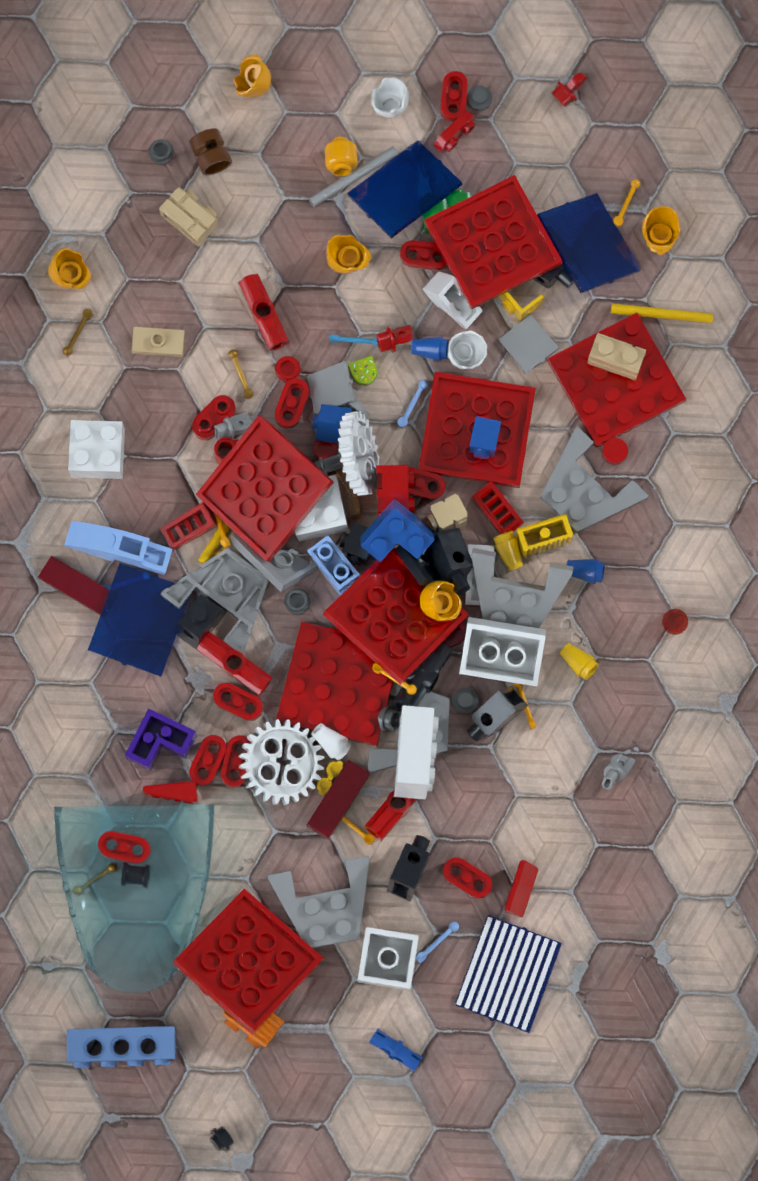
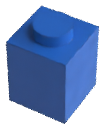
(328, 422)
(484, 437)

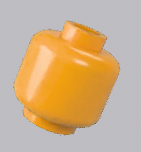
(341, 156)

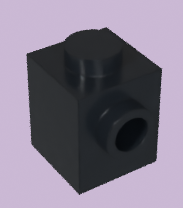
(352, 546)

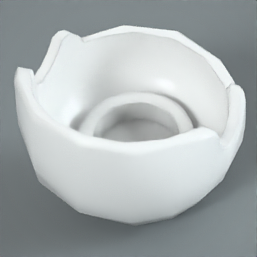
(390, 98)
(467, 350)

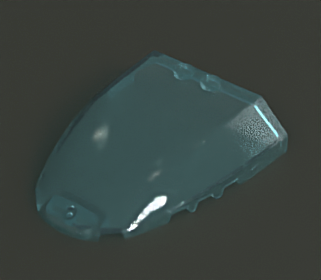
(132, 930)

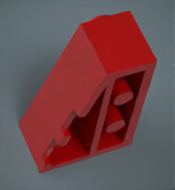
(394, 484)

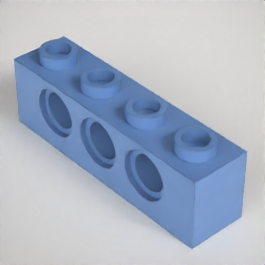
(80, 1039)

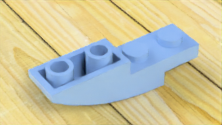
(118, 545)
(333, 565)

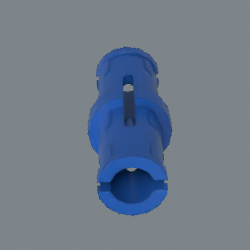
(395, 1049)

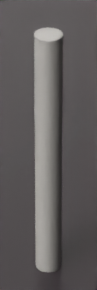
(354, 176)

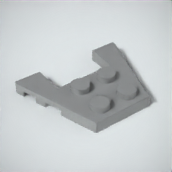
(579, 495)
(231, 585)
(514, 600)
(387, 758)
(326, 916)

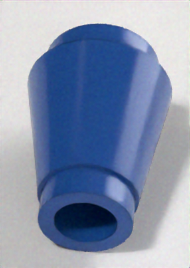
(432, 348)
(588, 570)

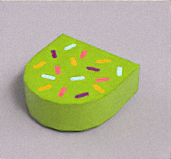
(363, 371)

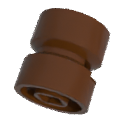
(210, 150)

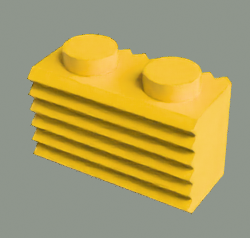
(544, 535)

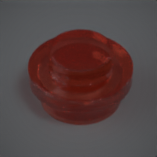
(675, 621)

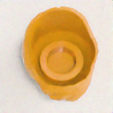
(253, 78)
(661, 229)
(346, 254)
(69, 269)
(440, 601)

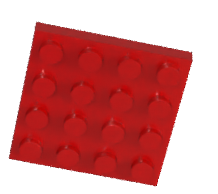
(493, 242)
(611, 402)
(450, 425)
(264, 488)
(386, 618)
(334, 686)
(248, 961)

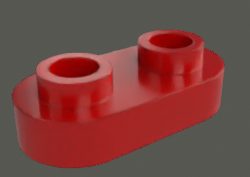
(453, 97)
(449, 138)
(425, 253)
(291, 404)
(213, 416)
(421, 482)
(238, 702)
(208, 761)
(232, 762)
(124, 847)
(466, 879)

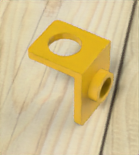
(511, 306)

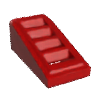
(504, 504)
(193, 534)
(179, 791)

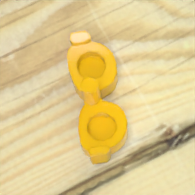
(333, 770)

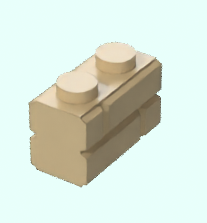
(189, 216)
(616, 356)
(447, 515)

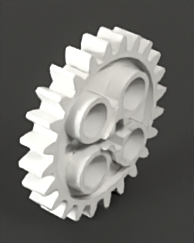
(358, 453)
(258, 757)

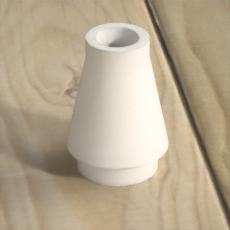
(332, 742)

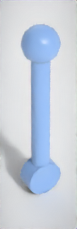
(402, 421)
(421, 956)

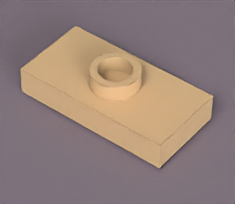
(158, 341)

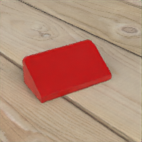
(521, 889)

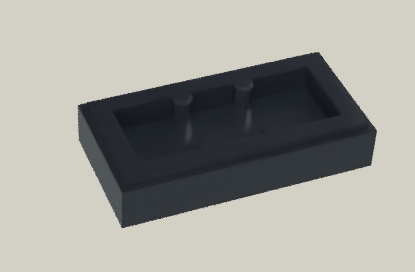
(420, 567)

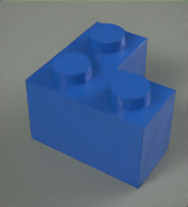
(396, 526)

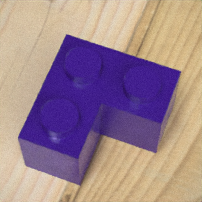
(158, 733)

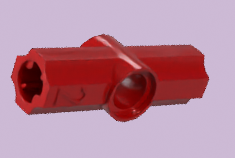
(269, 325)
(247, 673)
(387, 817)

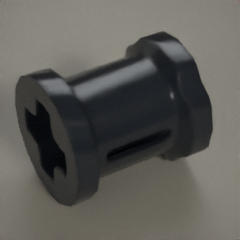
(135, 875)

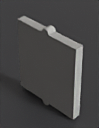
(528, 344)
(331, 387)

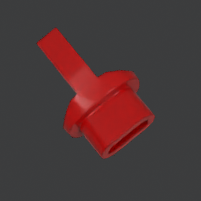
(565, 93)
(388, 339)

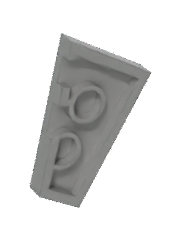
(284, 568)

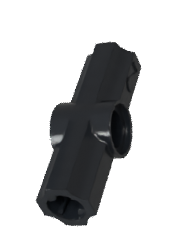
(423, 678)

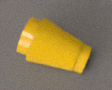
(508, 549)
(579, 661)

